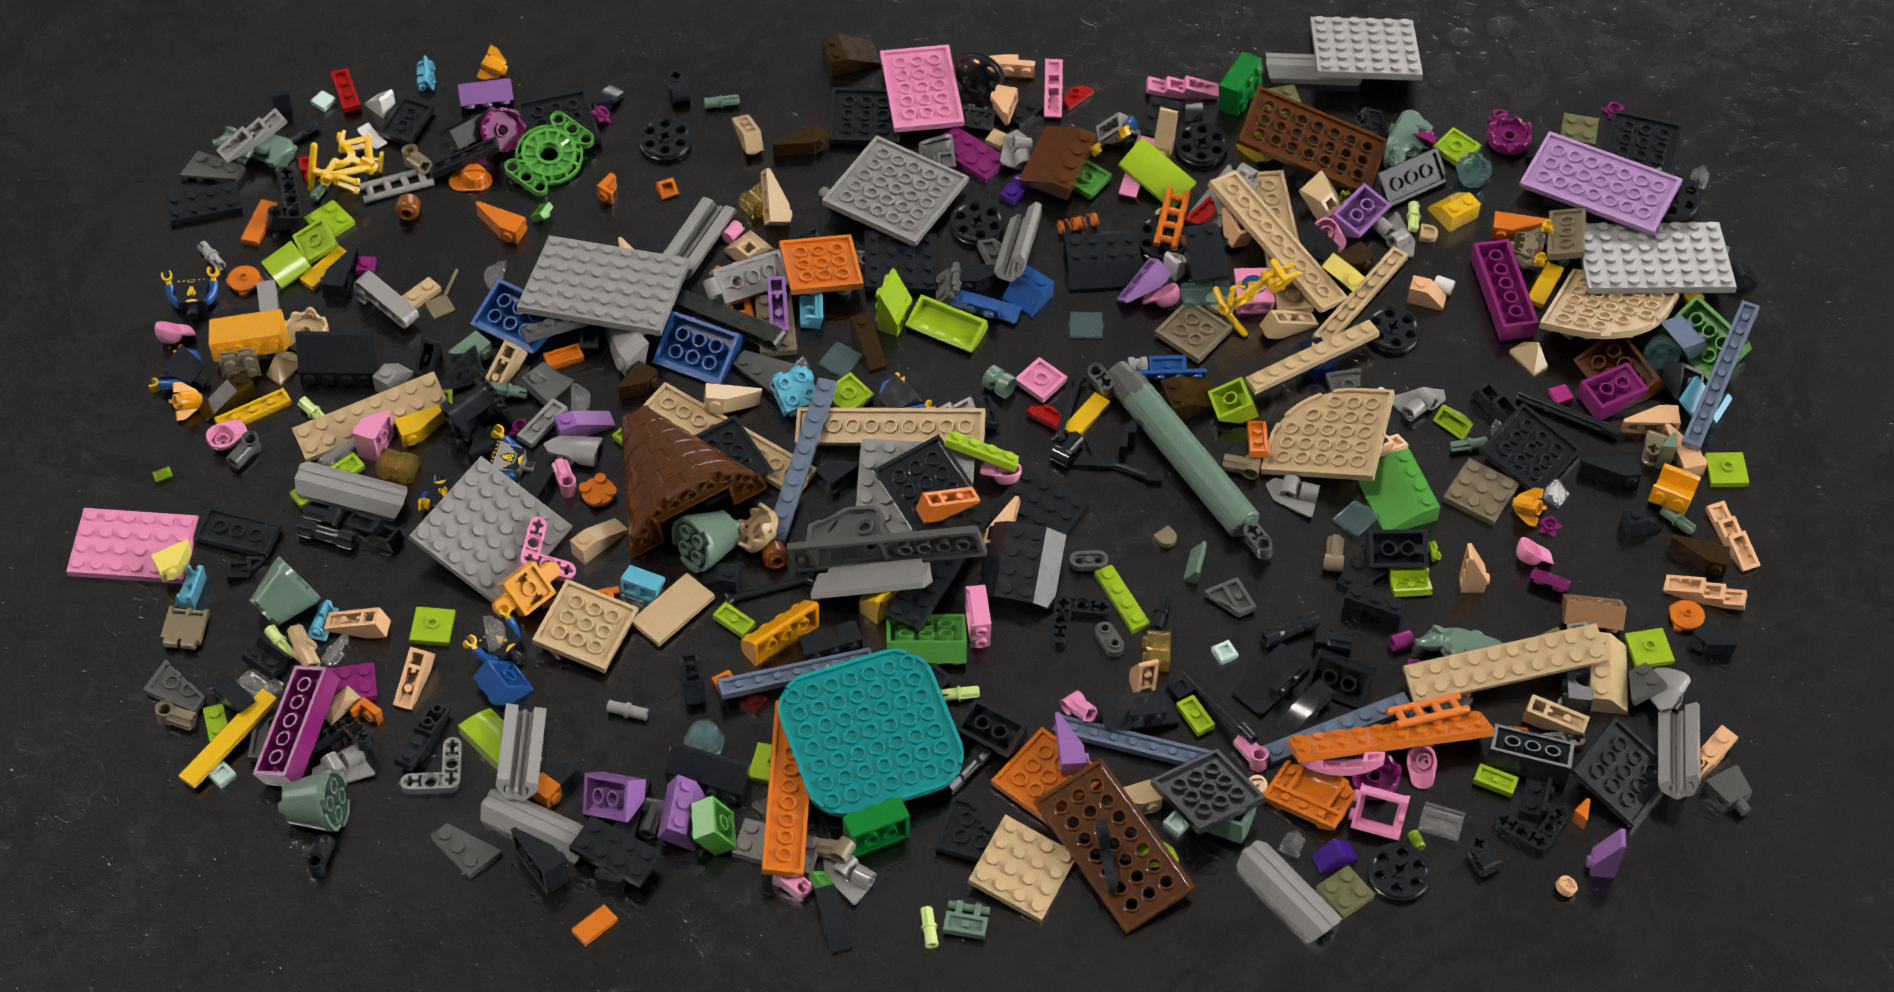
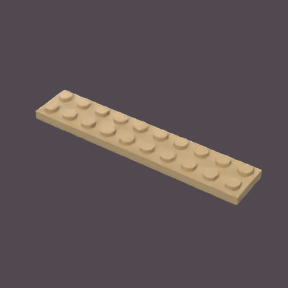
(1275, 195)
(1277, 240)
(690, 415)
(849, 425)
(1506, 663)

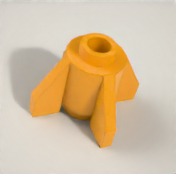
(493, 65)
(185, 400)
(1528, 505)

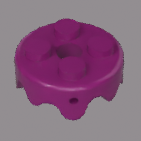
(510, 120)
(1512, 127)
(1388, 773)

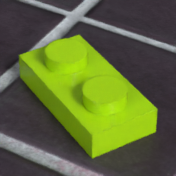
(734, 620)
(1195, 715)
(215, 720)
(1495, 780)

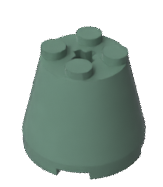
(704, 538)
(283, 593)
(316, 801)

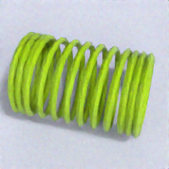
(168, 475)
(1421, 843)

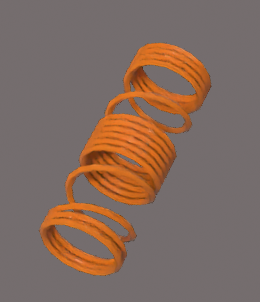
(1077, 222)

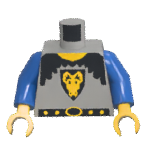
(1117, 131)
(509, 456)

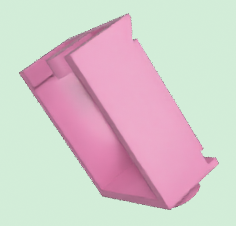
(978, 616)
(1372, 826)

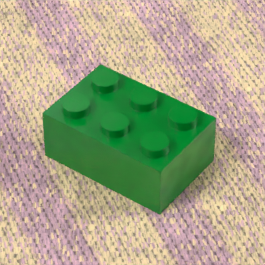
(1240, 84)
(877, 825)

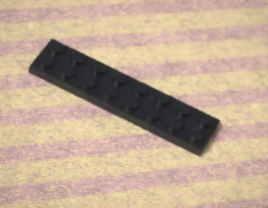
(914, 606)

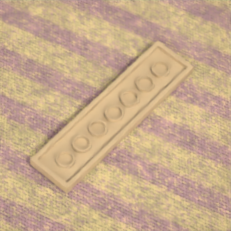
(335, 428)

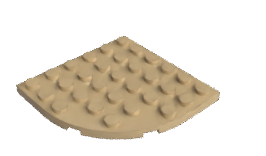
(1604, 315)
(1331, 435)

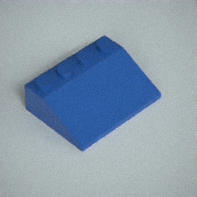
(500, 316)
(697, 348)

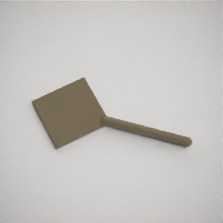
(442, 305)

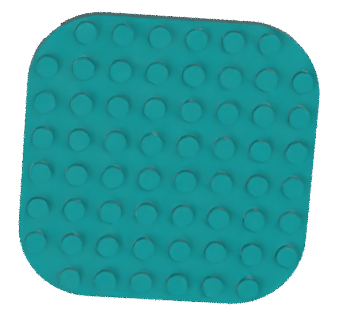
(870, 731)

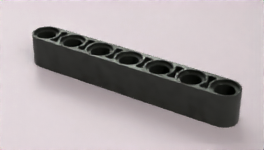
(722, 316)

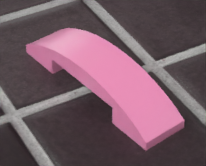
(1347, 767)

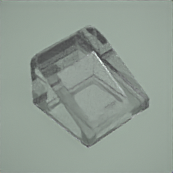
(1555, 493)

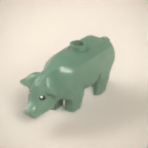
(1403, 138)
(274, 151)
(1454, 640)

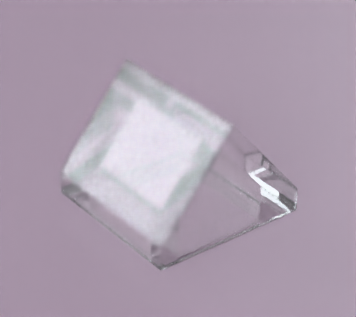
(1700, 176)
(1292, 843)

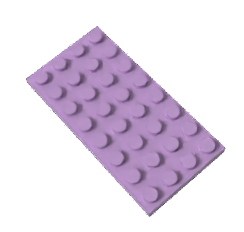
(1601, 183)

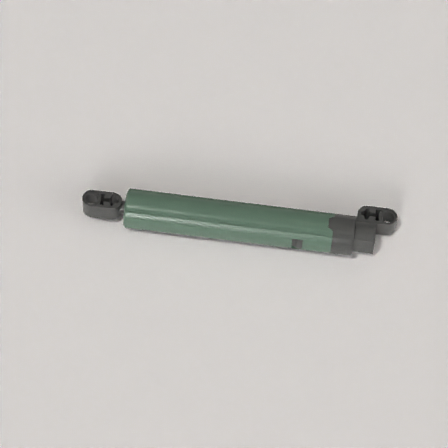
(1183, 452)

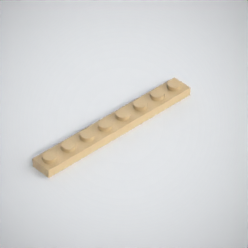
(1362, 294)
(1312, 357)

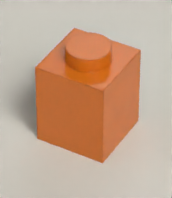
(548, 791)

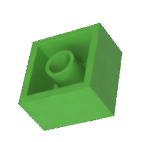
(713, 825)

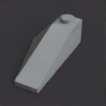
(626, 348)

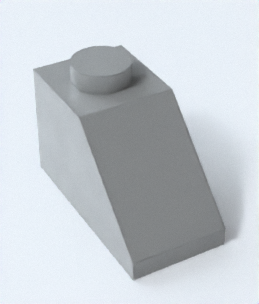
(391, 376)

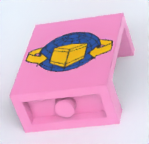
(1263, 300)

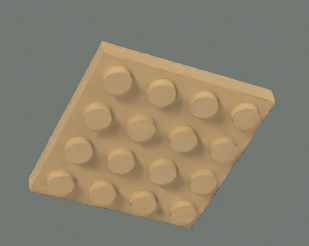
(585, 625)
(1022, 868)

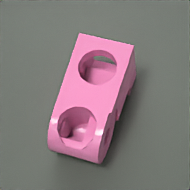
(797, 887)

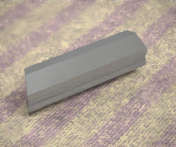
(1300, 70)
(700, 232)
(1017, 244)
(349, 491)
(1679, 751)
(520, 752)
(531, 818)
(1286, 891)

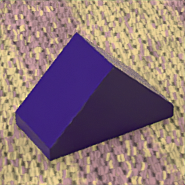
(1334, 855)

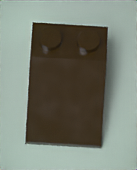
(849, 54)
(1187, 396)

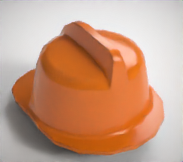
(471, 178)

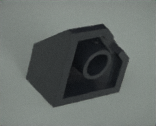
(1678, 376)

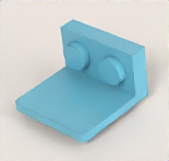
(1693, 394)

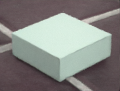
(323, 101)
(1224, 652)
(222, 775)
(1175, 823)

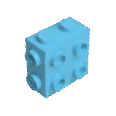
(793, 389)

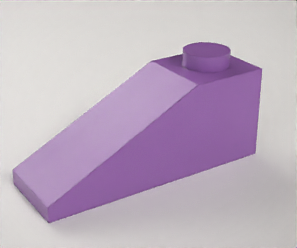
(1149, 278)
(777, 301)
(583, 423)
(1070, 749)
(1607, 855)

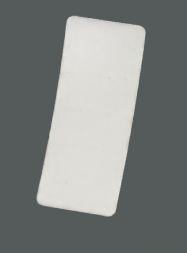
(377, 141)

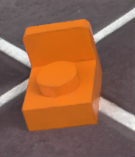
(606, 188)
(367, 710)

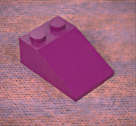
(1611, 391)

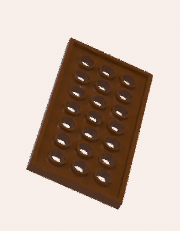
(1307, 131)
(1133, 820)

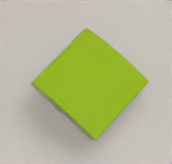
(286, 265)
(1410, 582)

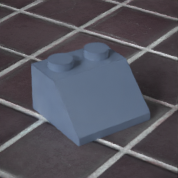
(1685, 336)

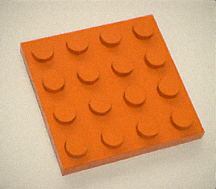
(821, 264)
(1034, 773)

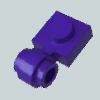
(1013, 193)

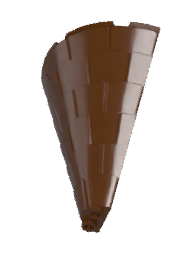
(670, 473)

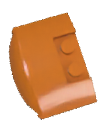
(1310, 795)

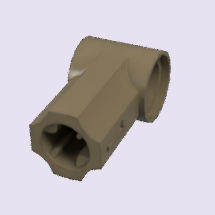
(415, 159)
(1247, 466)
(1334, 556)
(175, 716)
(838, 850)

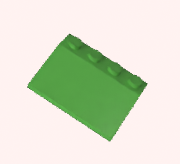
(1714, 330)
(1400, 493)
(938, 641)

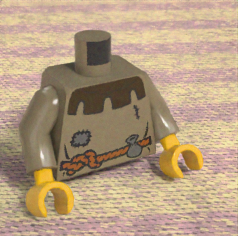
(1529, 246)

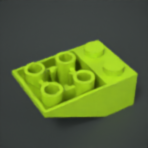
(892, 304)

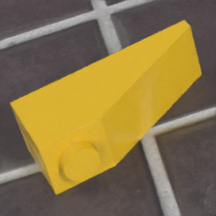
(419, 425)

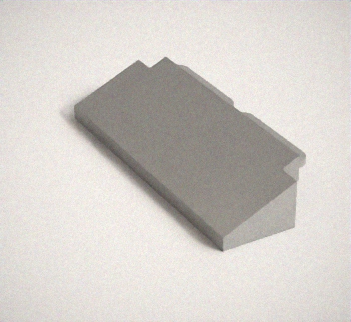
(872, 578)

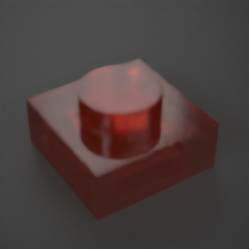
(753, 703)

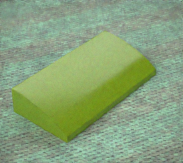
(1155, 171)
(947, 323)
(484, 734)

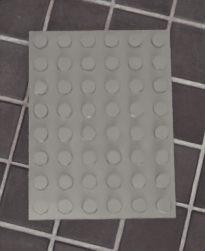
(1671, 261)
(604, 285)

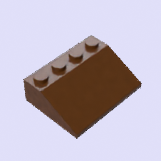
(1058, 160)
(1615, 352)

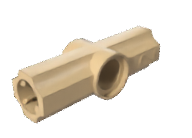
(303, 646)

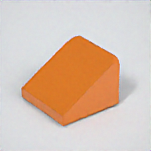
(667, 188)
(1581, 814)

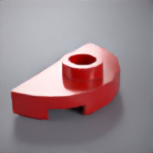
(1076, 95)
(1202, 213)
(1045, 414)

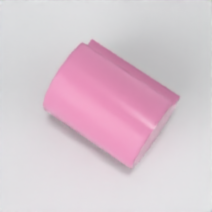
(732, 232)

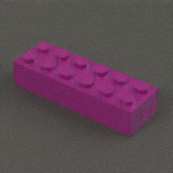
(1504, 290)
(296, 725)

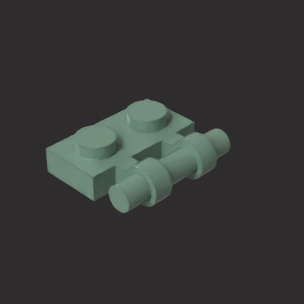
(966, 924)

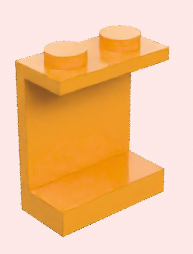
(1674, 489)

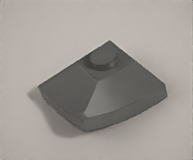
(940, 150)
(545, 383)

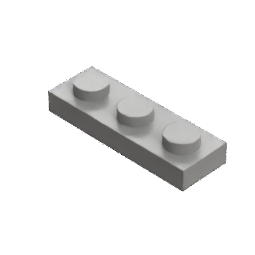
(541, 423)

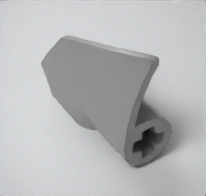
(1016, 150)
(1395, 233)
(1415, 402)
(575, 449)
(1294, 494)
(1677, 684)
(349, 762)
(850, 878)

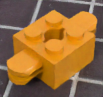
(527, 587)

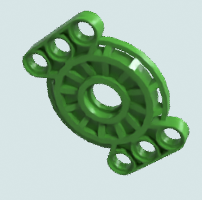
(544, 137)

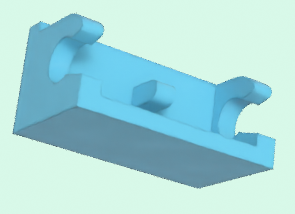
(811, 310)
(641, 584)
(191, 588)

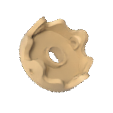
(305, 321)
(759, 528)

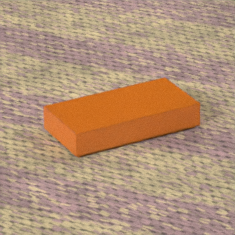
(564, 356)
(594, 925)

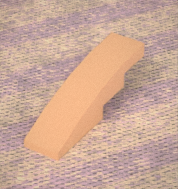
(1732, 536)
(1703, 592)

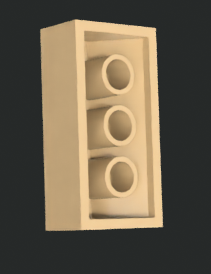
(1610, 678)

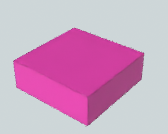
(1561, 394)

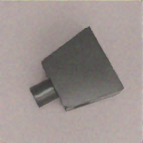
(1729, 790)

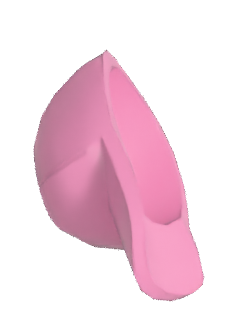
(1334, 231)
(1164, 296)
(172, 333)
(226, 433)
(1001, 475)
(1532, 553)
(1420, 772)

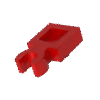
(304, 164)

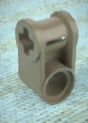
(1652, 447)

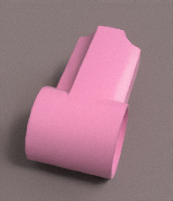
(565, 478)
(1077, 705)
(1254, 753)

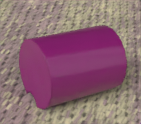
(1401, 640)

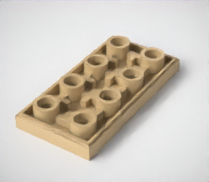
(673, 609)

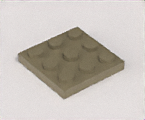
(1193, 331)
(1481, 491)

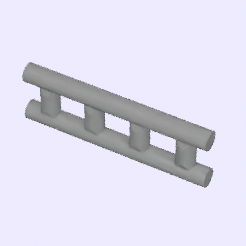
(385, 181)

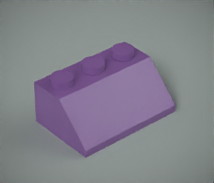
(485, 93)
(1360, 211)
(612, 795)
(675, 818)

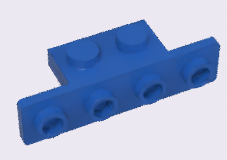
(986, 306)
(1170, 366)

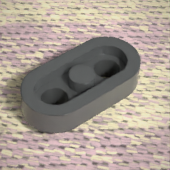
(1088, 560)
(1108, 637)

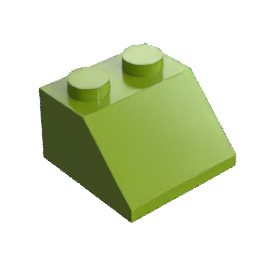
(1233, 402)

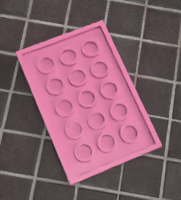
(921, 88)
(122, 542)

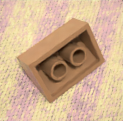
(1603, 611)

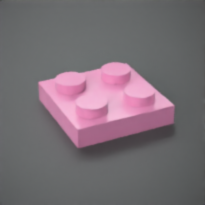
(1041, 380)

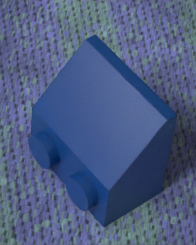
(1029, 291)
(502, 682)

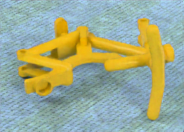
(365, 164)
(1273, 279)

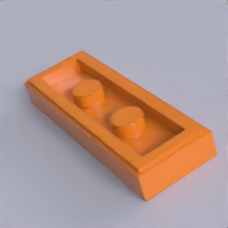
(257, 226)
(1257, 439)

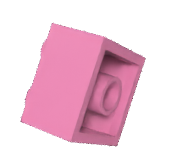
(373, 434)

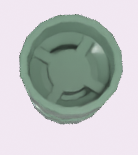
(1001, 383)

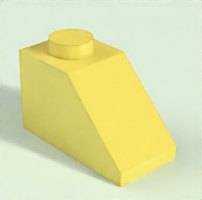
(1343, 272)
(172, 560)

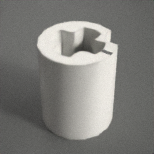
(1445, 284)

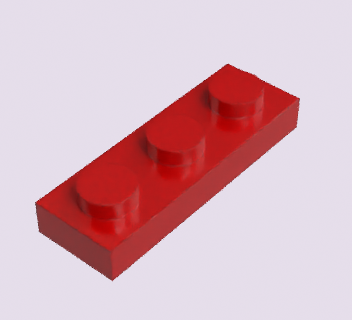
(345, 90)

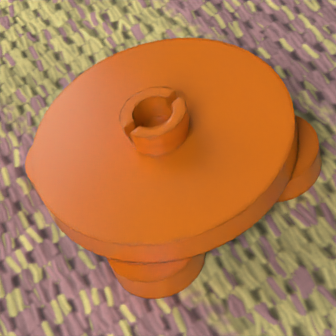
(243, 279)
(598, 490)
(1686, 615)

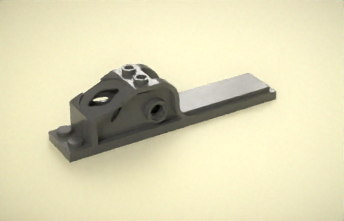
(866, 525)

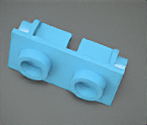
(425, 74)
(317, 628)

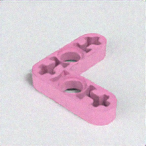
(534, 553)

